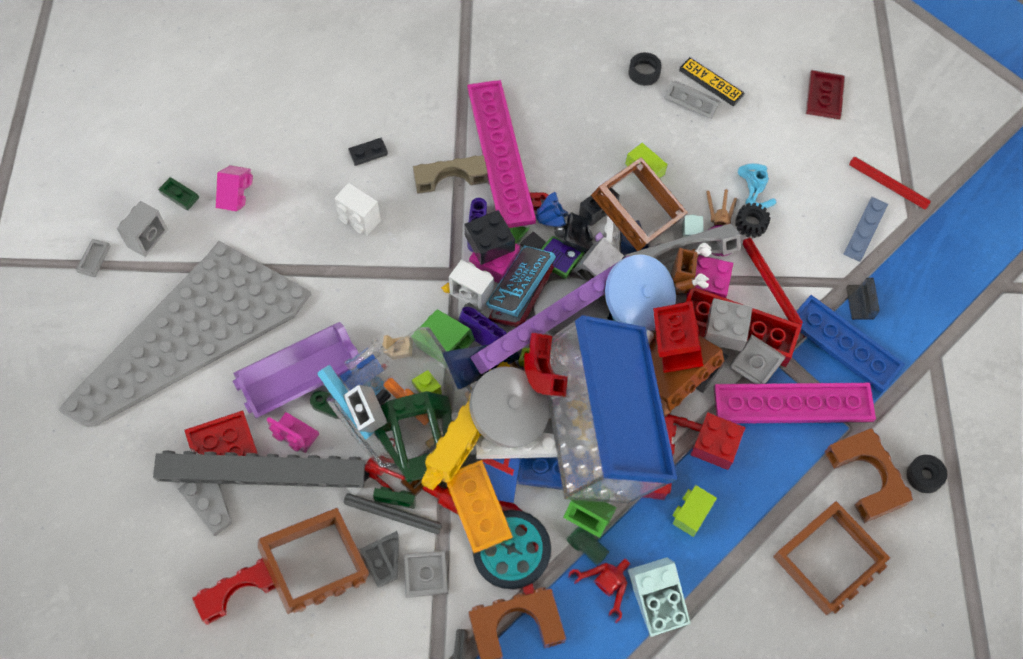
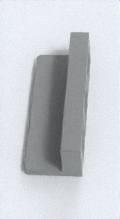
(692, 99)

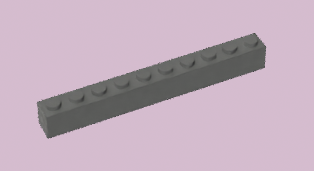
(259, 470)

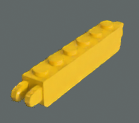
(452, 448)

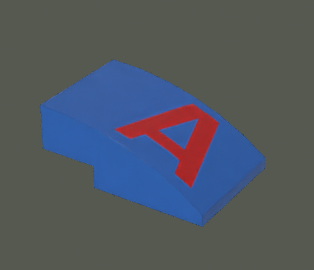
(503, 476)

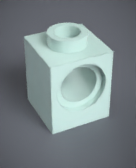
(692, 225)

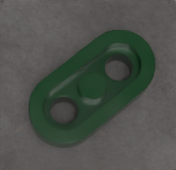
(323, 406)

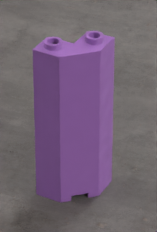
(294, 369)

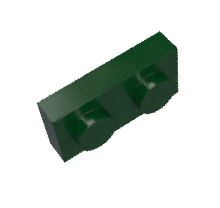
(178, 193)
(388, 496)

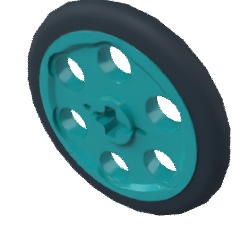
(537, 561)

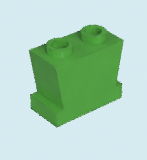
(590, 515)

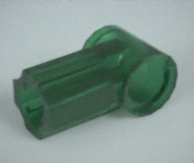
(586, 543)

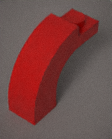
(539, 369)

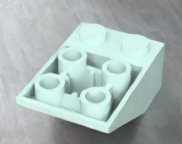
(659, 596)

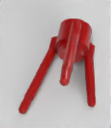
(374, 470)

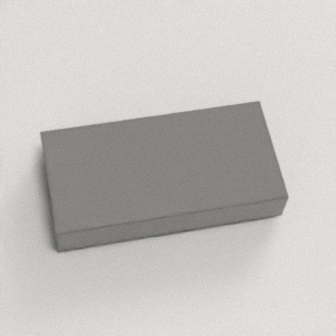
(93, 258)

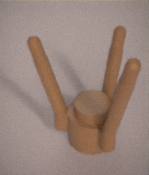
(722, 216)

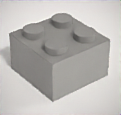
(142, 228)
(728, 324)

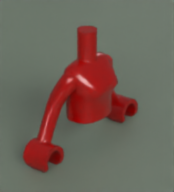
(608, 581)

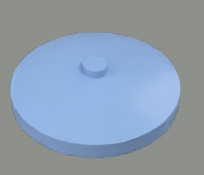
(636, 288)

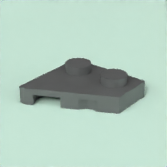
(383, 559)

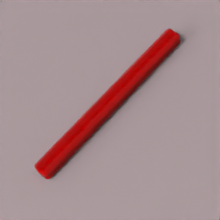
(771, 281)

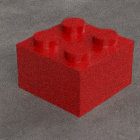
(718, 441)

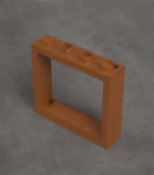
(623, 219)
(300, 530)
(857, 533)

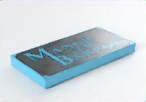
(520, 280)

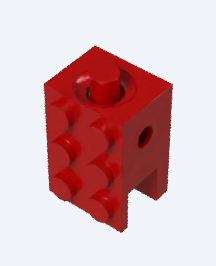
(678, 337)

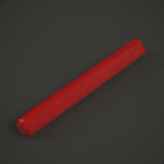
(890, 183)

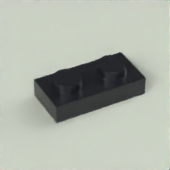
(368, 151)

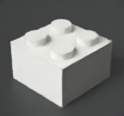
(357, 209)
(471, 284)

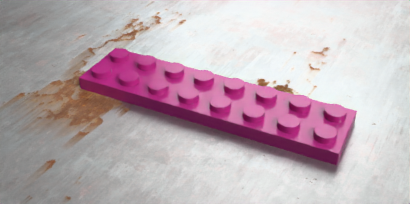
(795, 402)

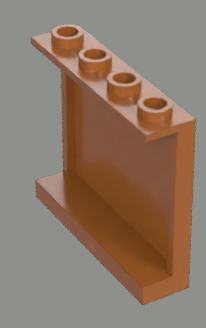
(679, 384)

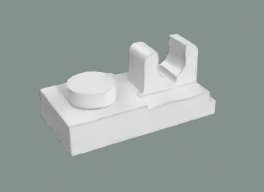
(613, 234)

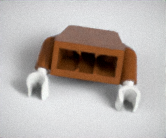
(684, 269)

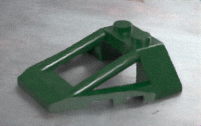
(435, 406)

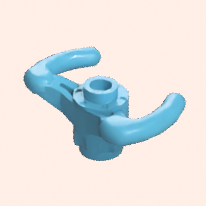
(756, 182)

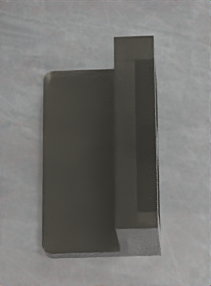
(863, 300)

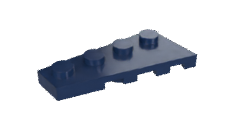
(463, 368)

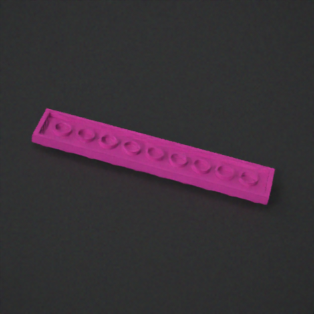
(501, 153)

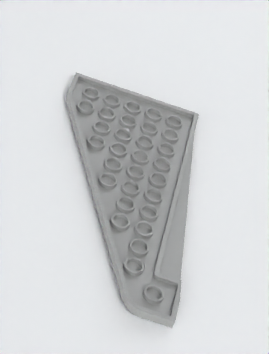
(202, 319)

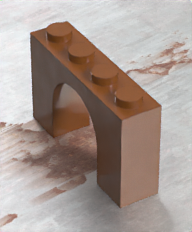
(867, 447)
(539, 606)

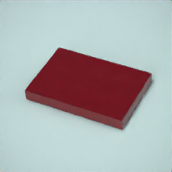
(825, 94)

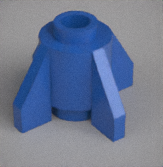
(551, 212)

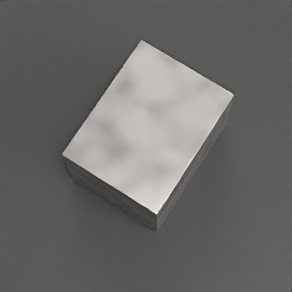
(597, 259)

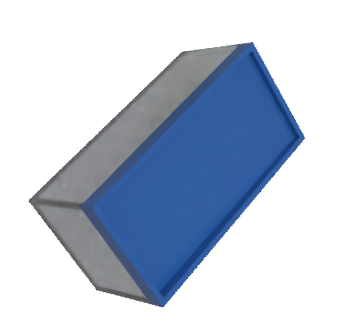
(612, 419)

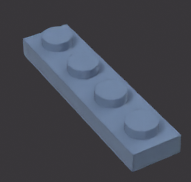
(865, 229)

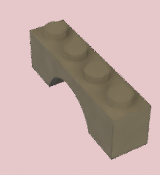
(470, 169)

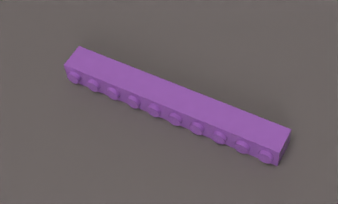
(541, 322)

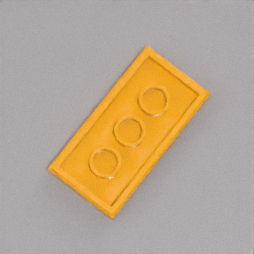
(478, 507)

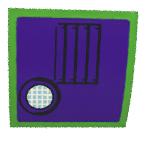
(566, 257)

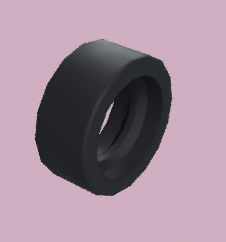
(644, 58)

